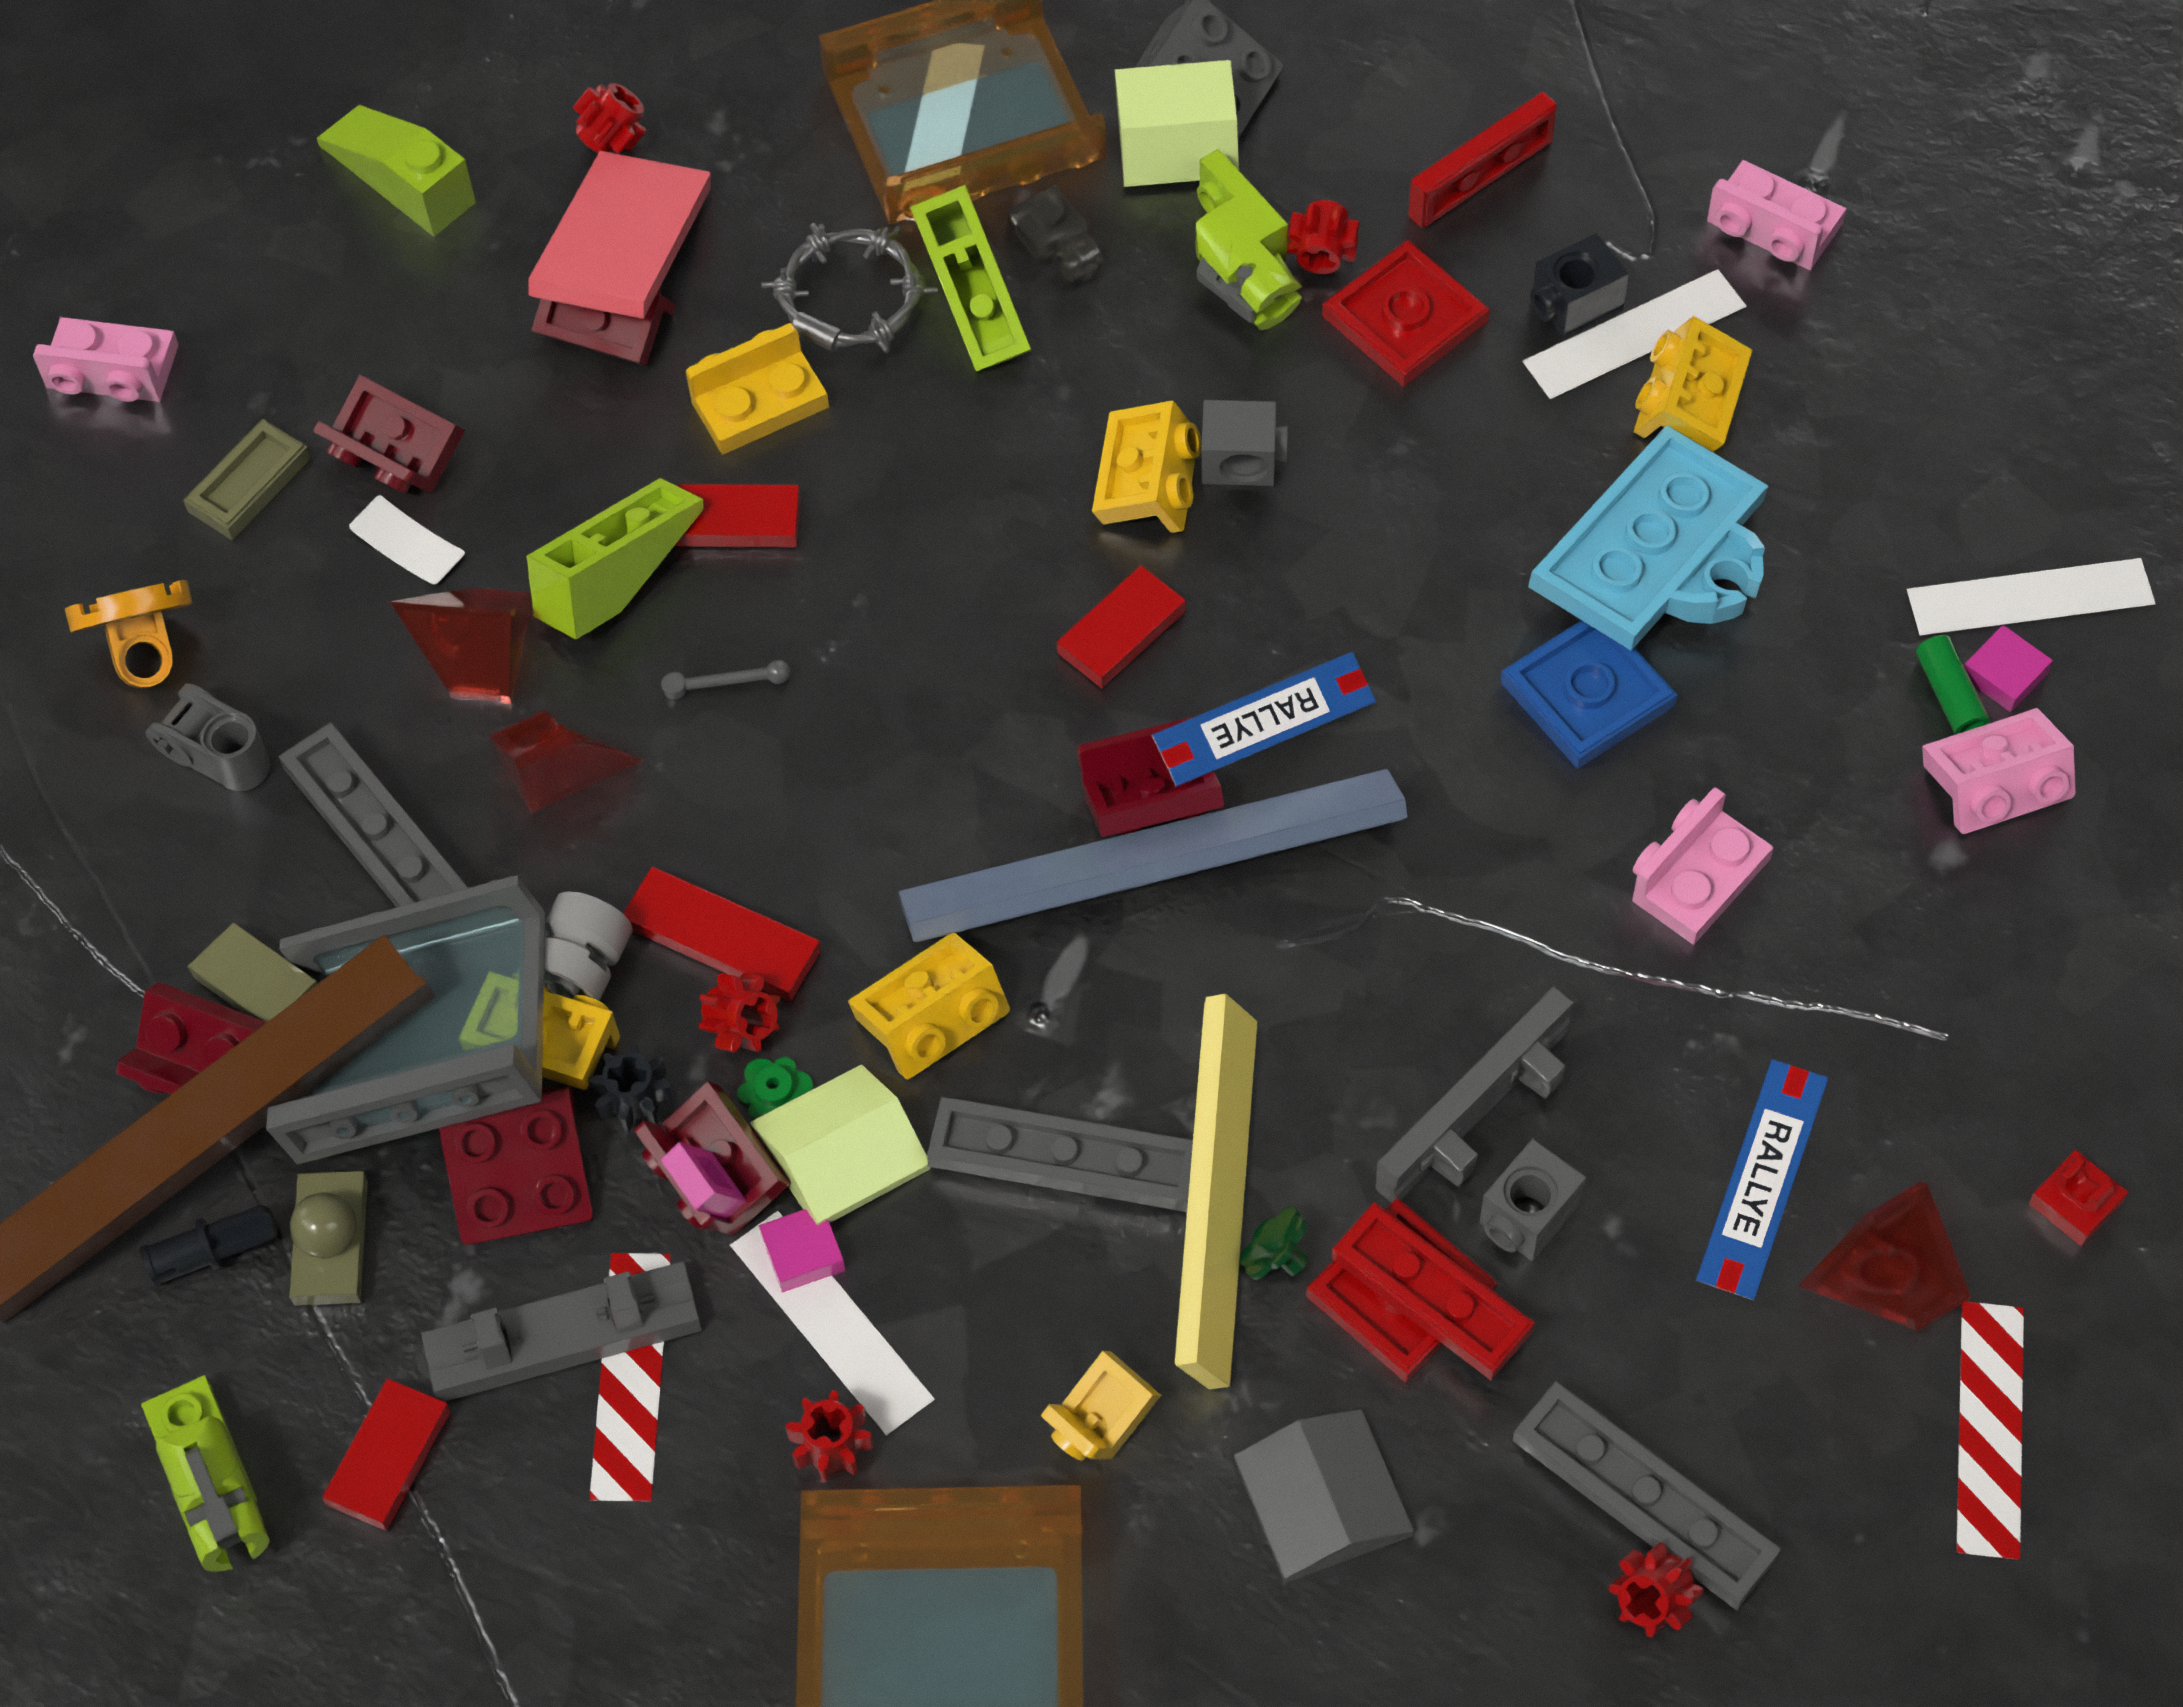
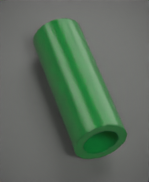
(1951, 684)

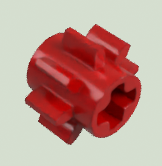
(609, 118)
(1323, 237)
(739, 1012)
(821, 1451)
(1640, 1600)

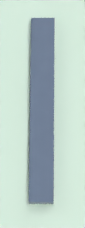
(1152, 855)

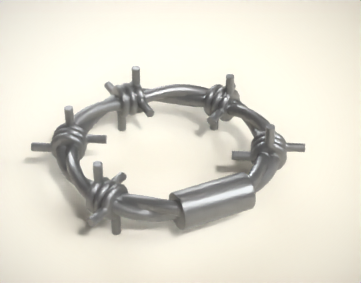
(826, 335)

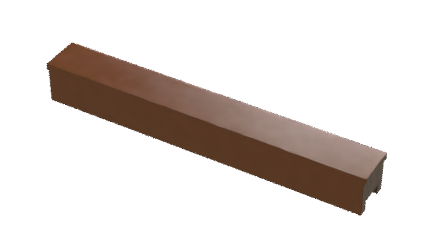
(204, 1121)

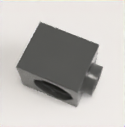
(1241, 442)
(1534, 1175)

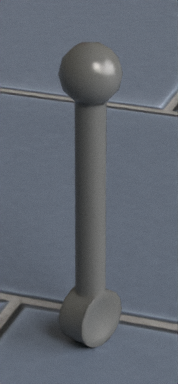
(676, 686)

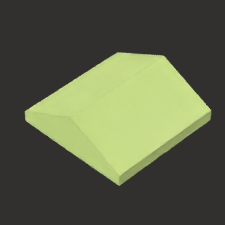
(1174, 119)
(842, 1144)

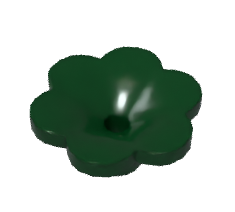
(1275, 1245)

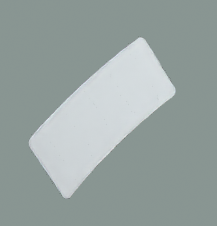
(405, 541)

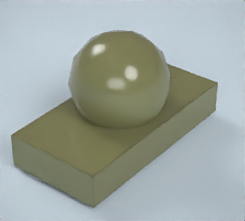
(328, 1238)

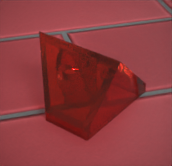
(470, 638)
(554, 760)
(1895, 1263)

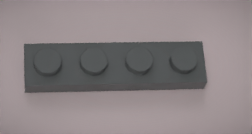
(368, 819)
(1061, 1153)
(1646, 1494)

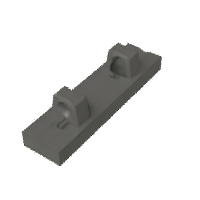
(1437, 1137)
(560, 1331)

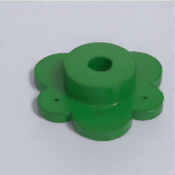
(762, 1075)

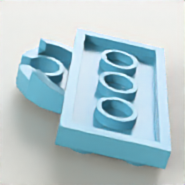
(1660, 544)

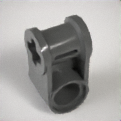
(203, 736)

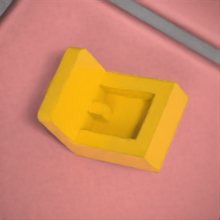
(1101, 1409)

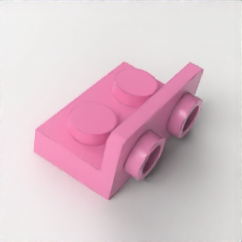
(1775, 214)
(107, 359)
(2003, 769)
(1698, 867)

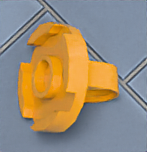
(133, 619)

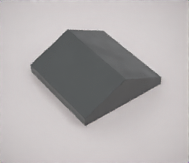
(1322, 1493)

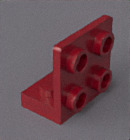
(518, 1169)

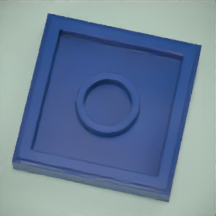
(1587, 691)

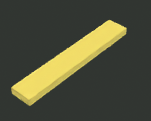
(1216, 1193)

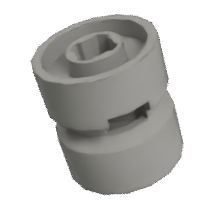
(581, 943)

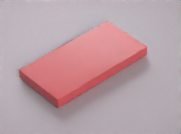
(620, 234)

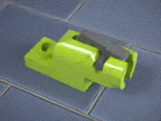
(1243, 246)
(205, 1473)

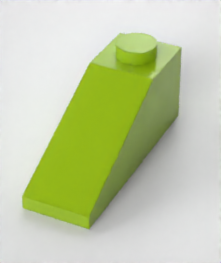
(403, 165)
(970, 278)
(607, 559)

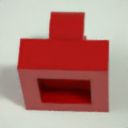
(2078, 1198)

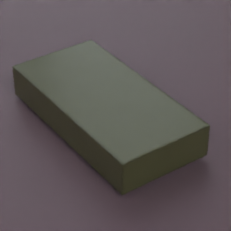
(247, 479)
(250, 974)

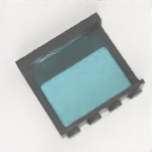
(455, 1056)

